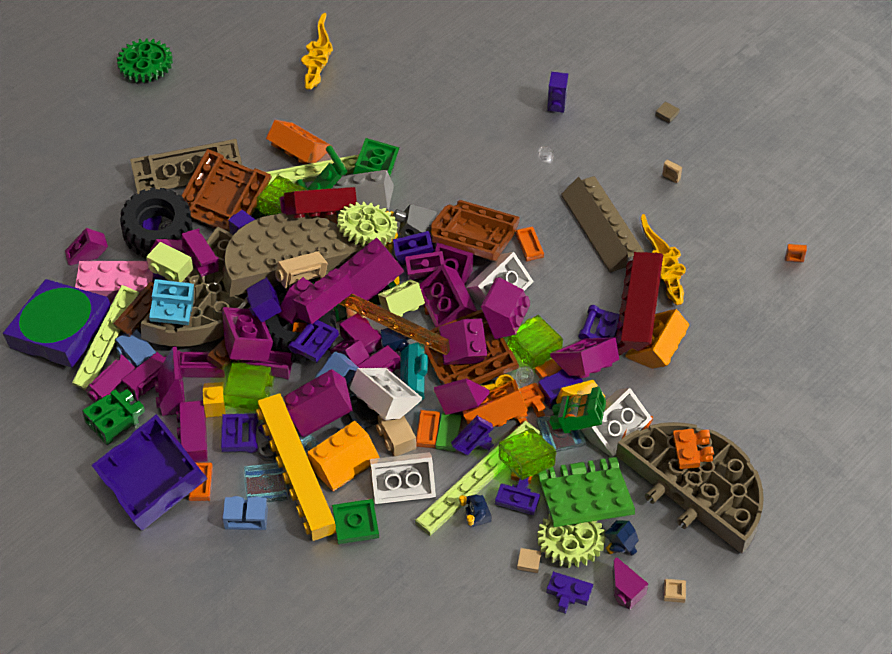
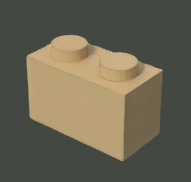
(397, 435)

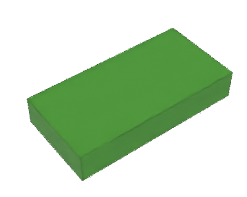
(448, 431)

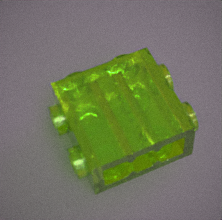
(269, 201)
(535, 341)
(247, 385)
(527, 453)

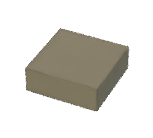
(667, 112)

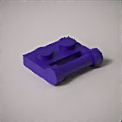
(606, 327)
(317, 343)
(233, 432)

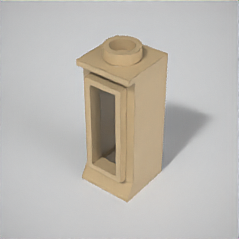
(306, 266)

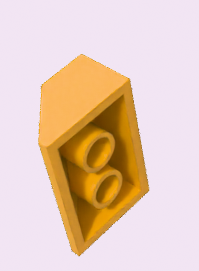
(667, 334)
(342, 456)

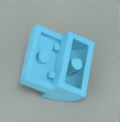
(172, 302)

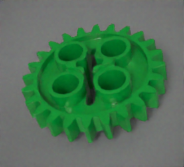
(144, 60)

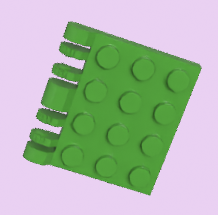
(586, 495)

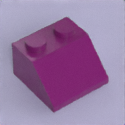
(465, 342)

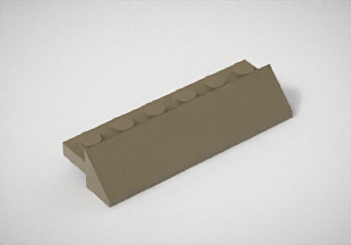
(177, 166)
(601, 222)

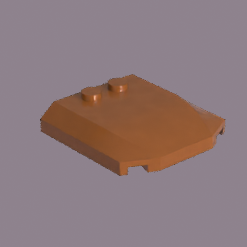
(223, 189)
(474, 229)
(498, 360)

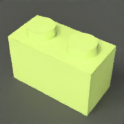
(169, 263)
(402, 298)

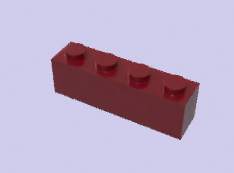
(317, 201)

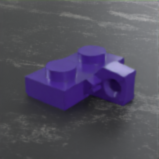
(474, 435)
(518, 497)
(569, 590)

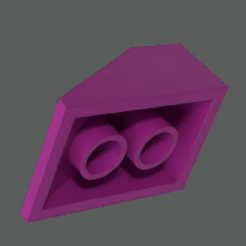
(245, 336)
(170, 385)

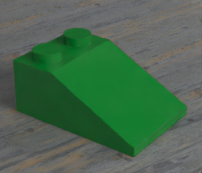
(376, 157)

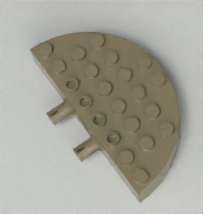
(264, 242)
(208, 301)
(719, 493)

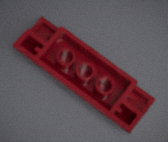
(639, 302)

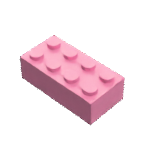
(108, 276)

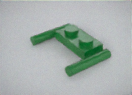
(329, 175)

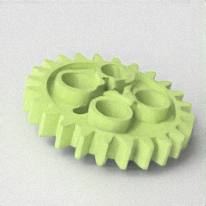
(366, 223)
(571, 542)

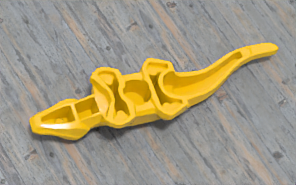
(317, 56)
(671, 269)

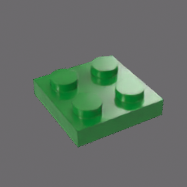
(355, 521)

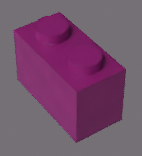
(359, 329)

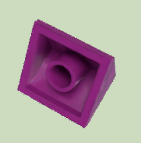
(458, 260)
(460, 395)

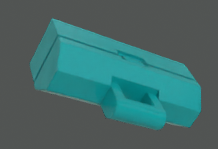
(414, 367)

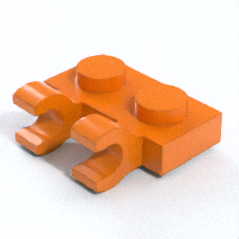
(533, 397)
(686, 448)

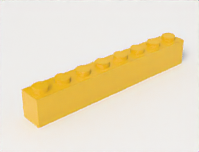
(296, 467)

